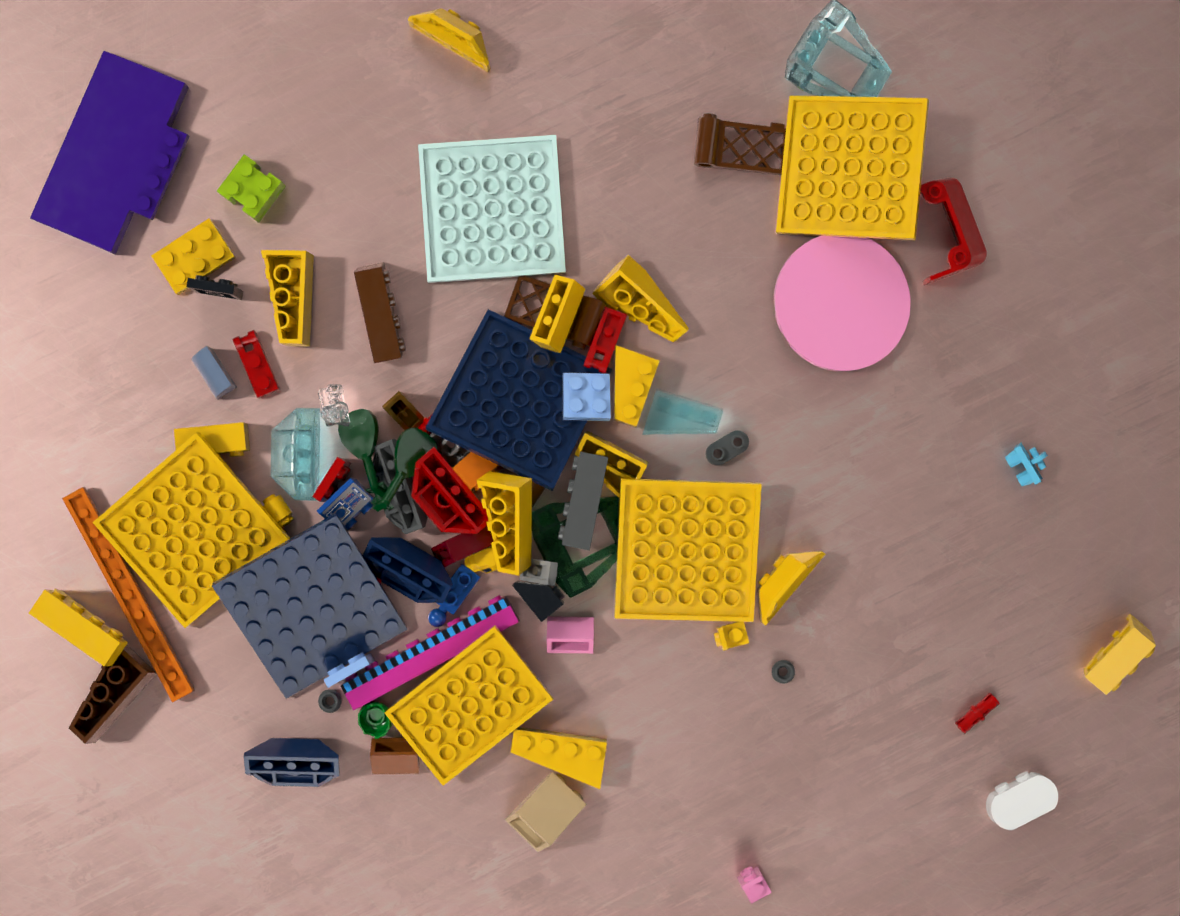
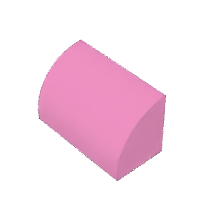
(570, 634)

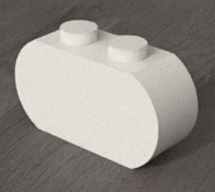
(1021, 800)

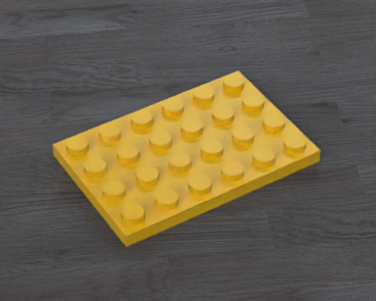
(469, 705)

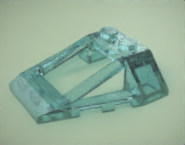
(819, 31)

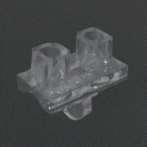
(333, 405)

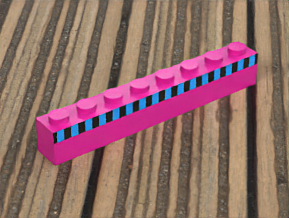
(428, 653)

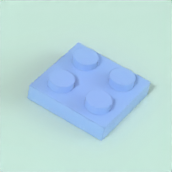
(586, 396)
(341, 672)

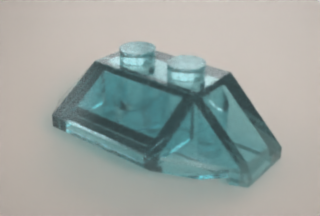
(296, 453)

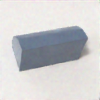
(213, 372)

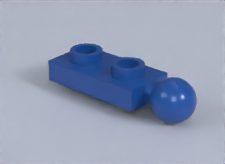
(463, 583)

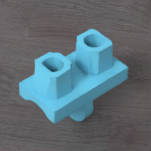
(1031, 473)

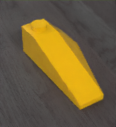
(637, 295)

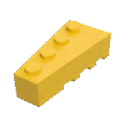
(291, 294)
(510, 519)
(78, 626)
(566, 753)

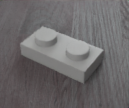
(540, 572)

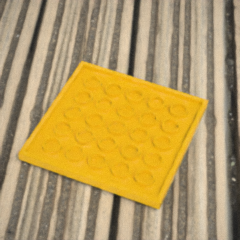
(852, 166)
(189, 528)
(687, 550)

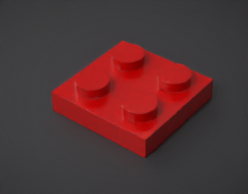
(338, 471)

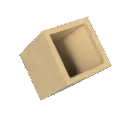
(546, 812)

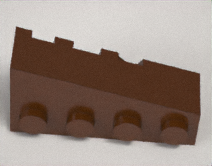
(379, 313)
(111, 695)

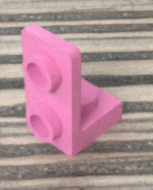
(753, 884)

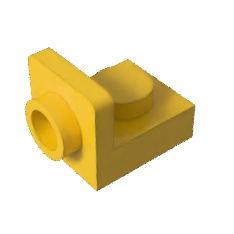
(731, 635)

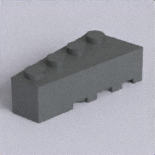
(584, 500)

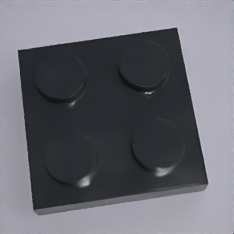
(223, 288)

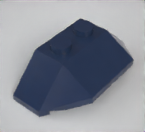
(408, 569)
(292, 762)

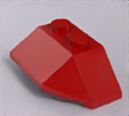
(446, 496)

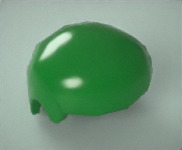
(374, 720)

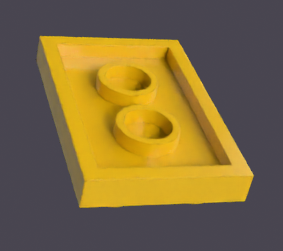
(193, 254)

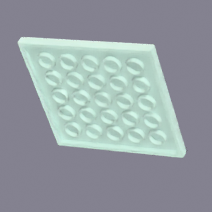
(491, 208)

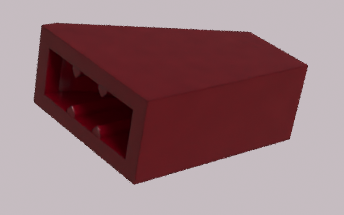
(462, 546)

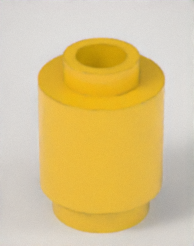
(278, 509)

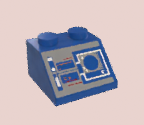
(348, 503)

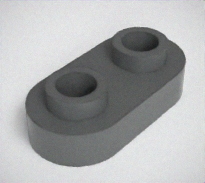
(727, 448)

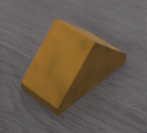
(403, 411)

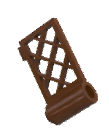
(712, 136)
(585, 320)

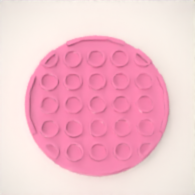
(842, 302)

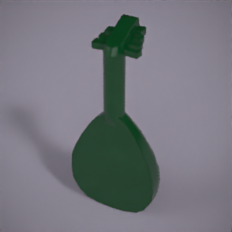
(361, 440)
(408, 449)

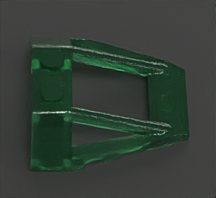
(569, 574)

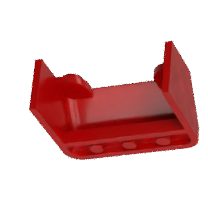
(970, 246)

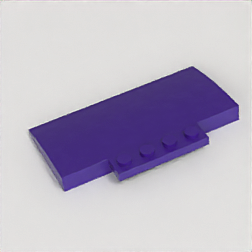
(114, 154)

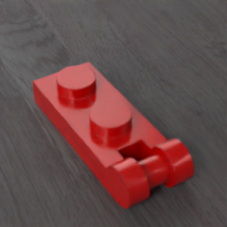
(605, 339)
(256, 365)

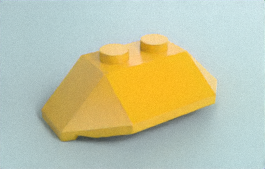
(454, 34)
(784, 580)

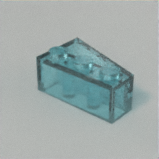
(681, 415)

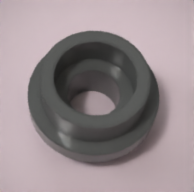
(790, 671)
(326, 707)

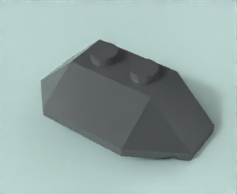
(406, 512)

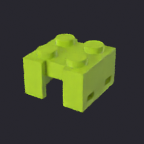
(251, 188)

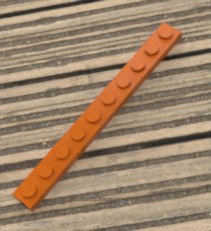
(129, 597)

